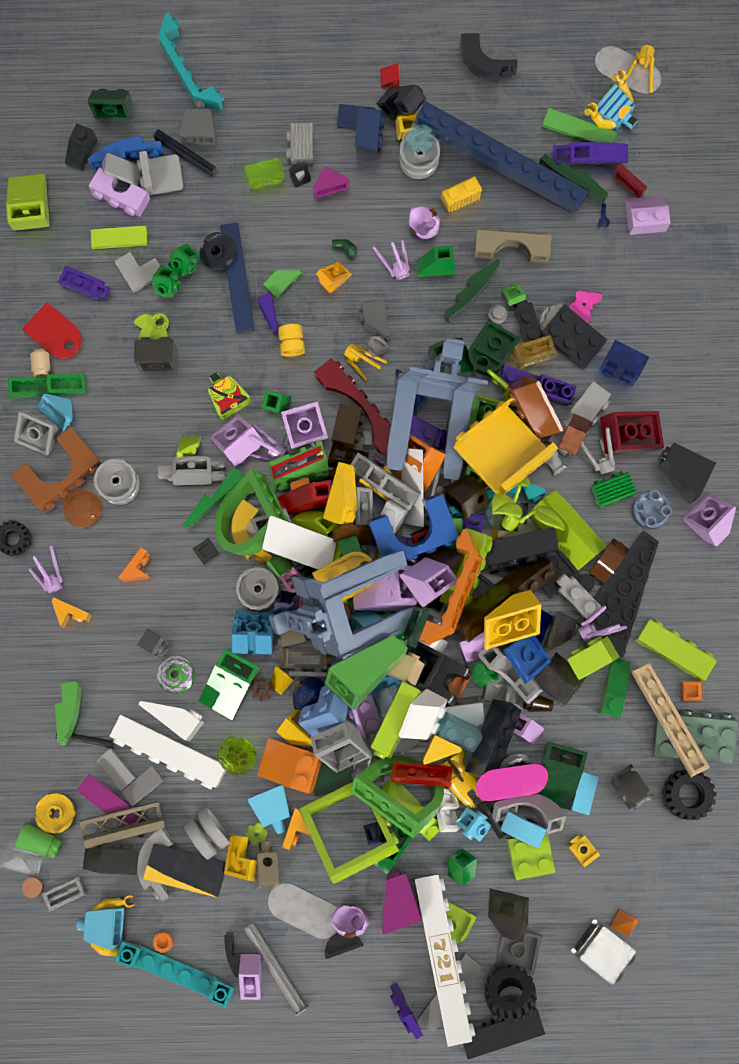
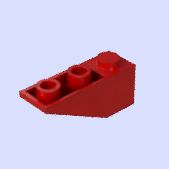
(306, 498)

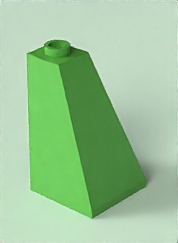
(361, 673)

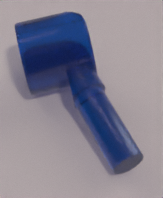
(603, 216)

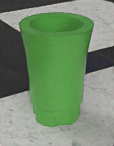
(37, 841)

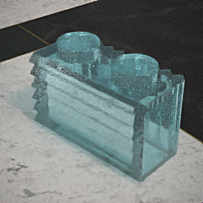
(460, 732)

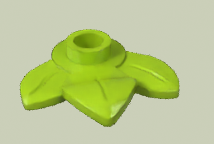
(149, 325)

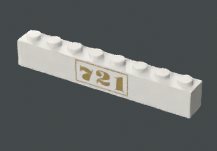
(443, 960)

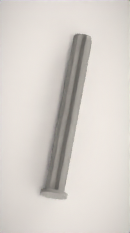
(275, 969)

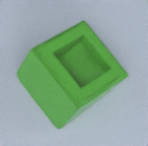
(279, 565)

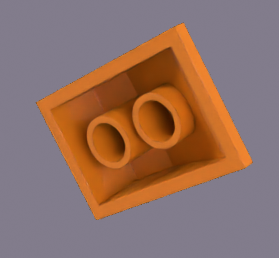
(289, 766)

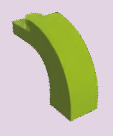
(404, 797)

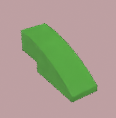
(67, 711)

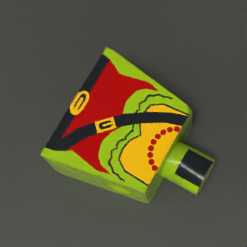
(227, 395)

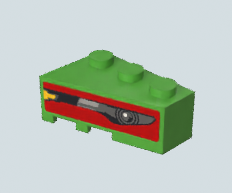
(308, 463)

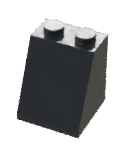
(686, 470)

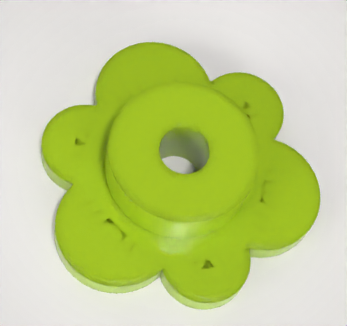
(258, 828)

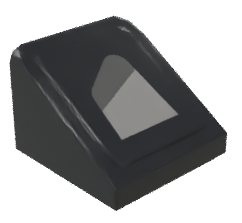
(299, 174)

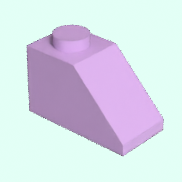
(528, 729)
(250, 976)

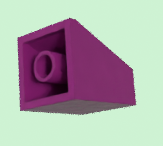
(399, 903)

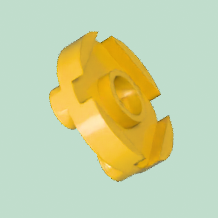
(56, 801)

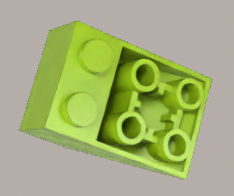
(27, 202)

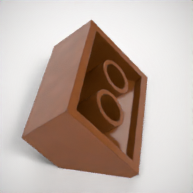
(534, 407)

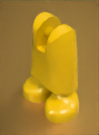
(461, 782)

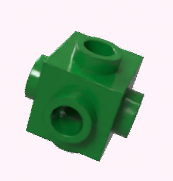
(184, 259)
(166, 281)

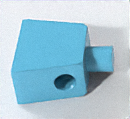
(272, 808)

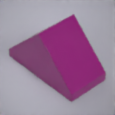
(329, 183)

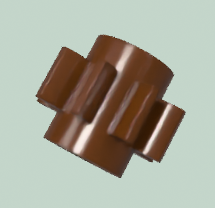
(256, 689)

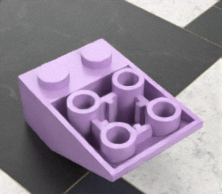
(386, 595)

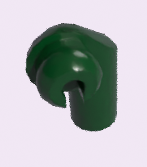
(345, 244)

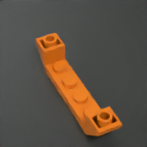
(434, 632)

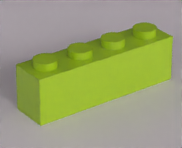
(484, 545)
(676, 650)

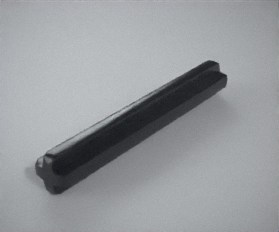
(184, 152)

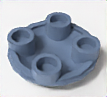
(652, 509)

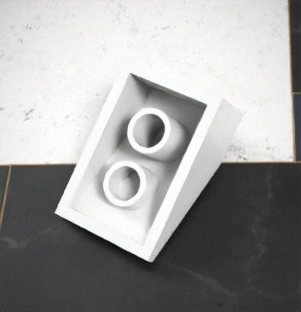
(181, 721)

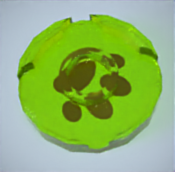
(237, 755)

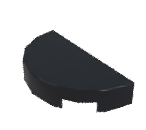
(339, 944)

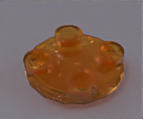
(82, 508)

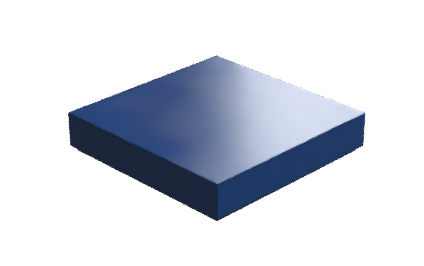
(527, 657)

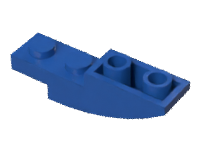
(127, 149)

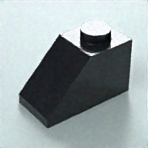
(80, 146)

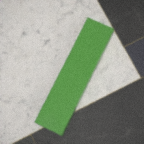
(577, 127)

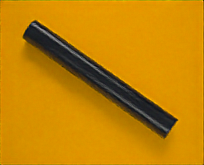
(91, 740)

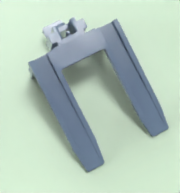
(439, 385)
(335, 633)

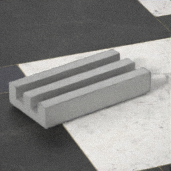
(79, 886)

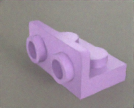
(366, 716)

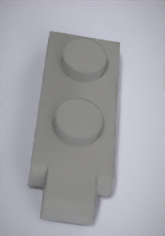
(577, 596)

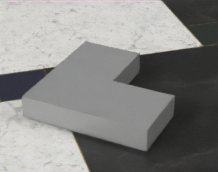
(136, 276)

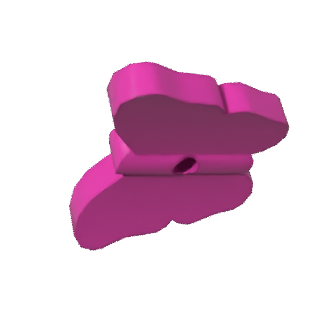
(589, 298)

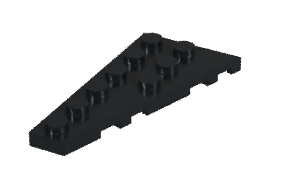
(624, 591)

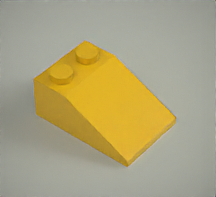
(513, 620)

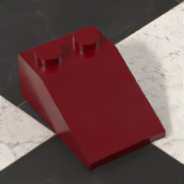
(632, 431)

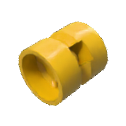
(291, 340)

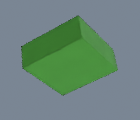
(513, 294)

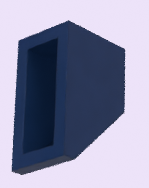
(286, 601)

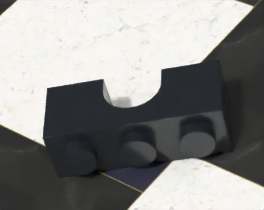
(403, 99)

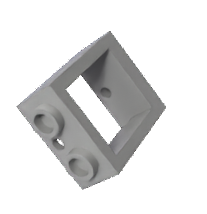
(335, 738)

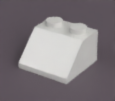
(423, 716)

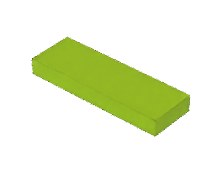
(119, 237)

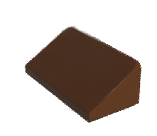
(345, 531)

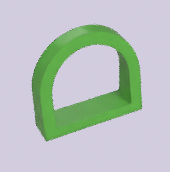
(245, 487)
(387, 805)

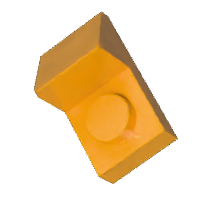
(333, 276)
(65, 610)
(297, 824)

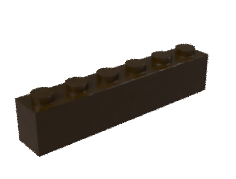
(524, 578)

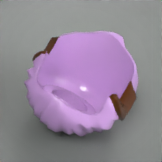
(424, 222)
(349, 920)

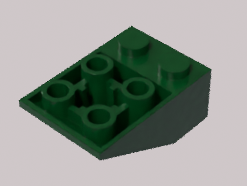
(564, 773)

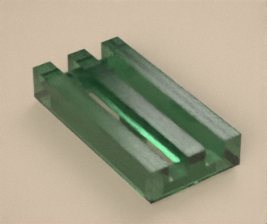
(415, 626)

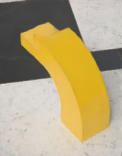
(240, 535)

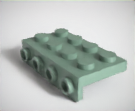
(711, 732)

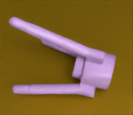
(401, 269)
(275, 451)
(51, 583)
(589, 632)

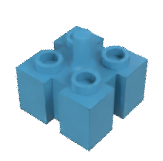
(252, 633)

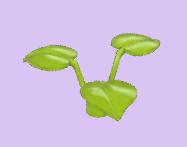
(504, 505)

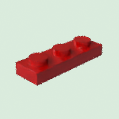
(421, 774)

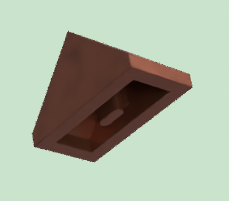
(574, 434)

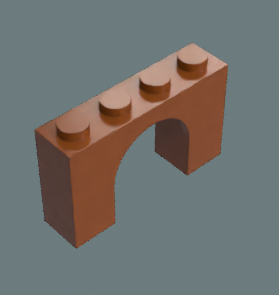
(45, 494)

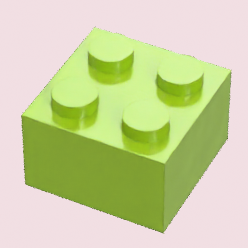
(590, 659)
(529, 860)

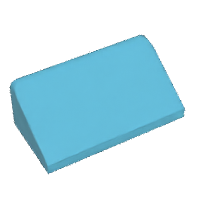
(585, 794)

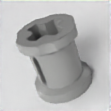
(556, 464)

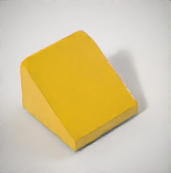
(280, 680)

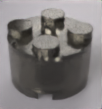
(632, 787)

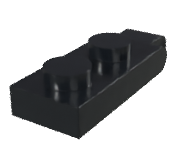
(527, 321)

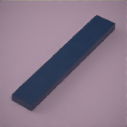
(238, 282)

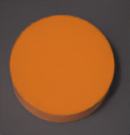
(163, 941)

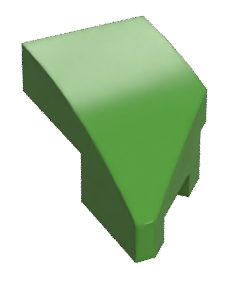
(281, 280)

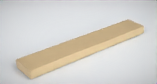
(670, 720)

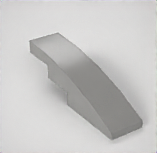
(384, 481)

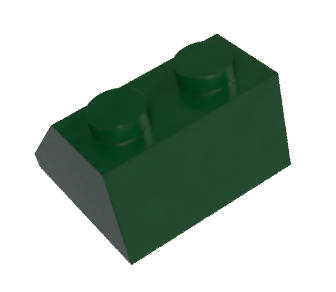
(110, 104)

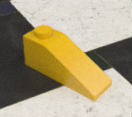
(342, 499)

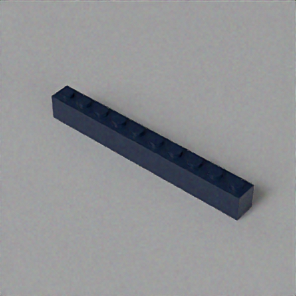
(501, 158)

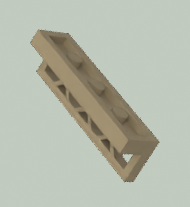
(125, 831)

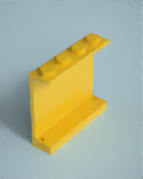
(502, 448)

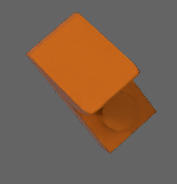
(132, 571)

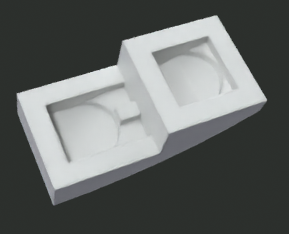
(446, 814)

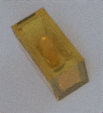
(534, 352)

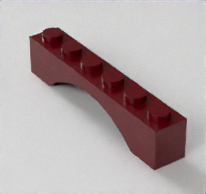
(335, 380)

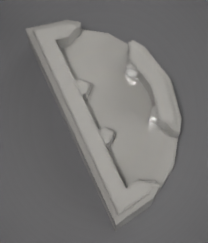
(548, 314)

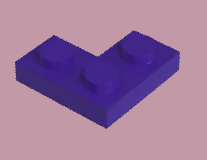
(405, 1014)

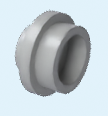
(497, 314)

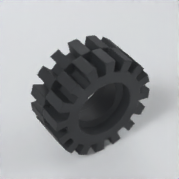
(23, 541)

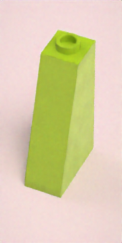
(387, 736)

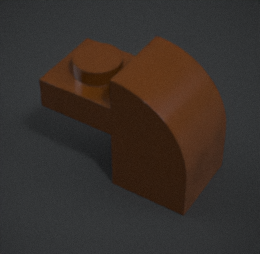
(609, 560)

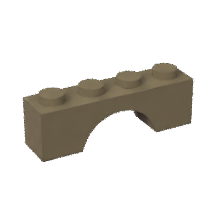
(535, 246)

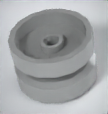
(420, 164)
(111, 472)
(248, 584)
(207, 833)

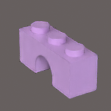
(132, 201)

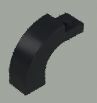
(480, 64)

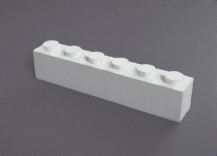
(168, 751)

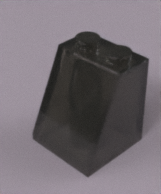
(604, 952)

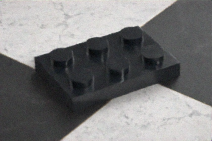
(574, 336)

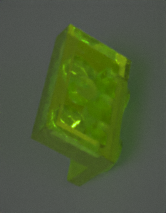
(264, 173)

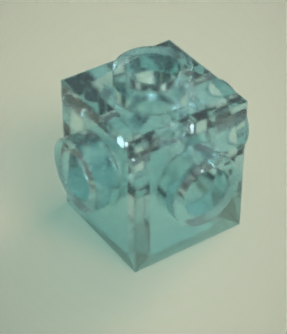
(413, 137)

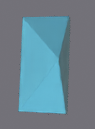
(57, 410)

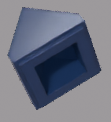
(374, 833)

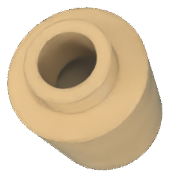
(40, 363)

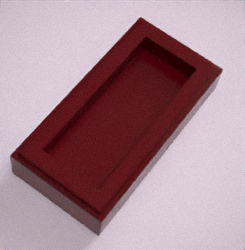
(629, 180)

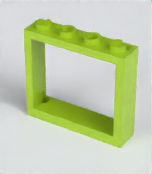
(359, 863)

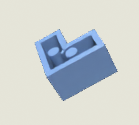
(325, 714)

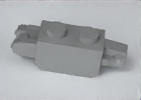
(192, 470)

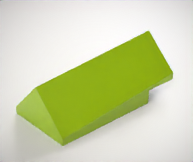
(577, 540)

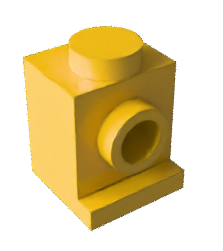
(583, 858)

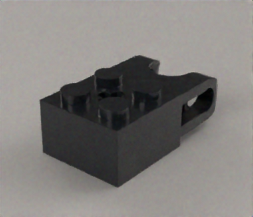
(438, 671)

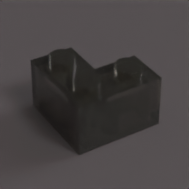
(111, 860)

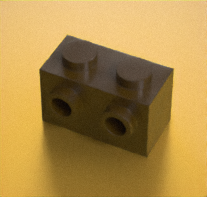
(347, 425)

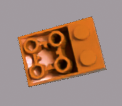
(431, 460)

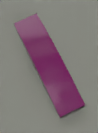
(106, 799)

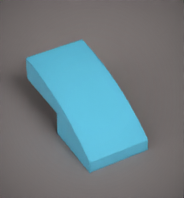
(523, 829)

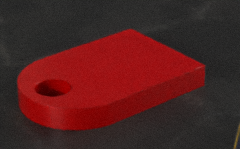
(53, 331)

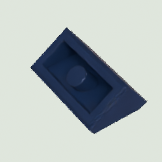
(348, 115)

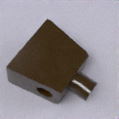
(467, 495)

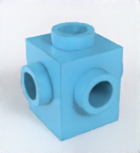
(473, 824)

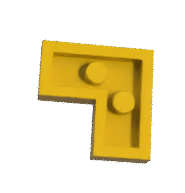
(236, 863)

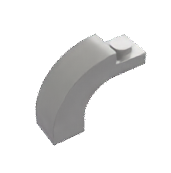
(497, 661)
(535, 807)
(162, 838)

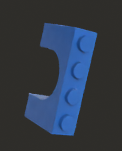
(440, 531)

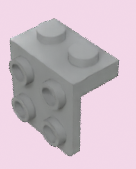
(160, 173)

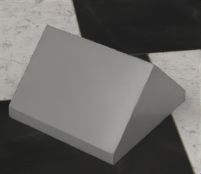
(35, 433)

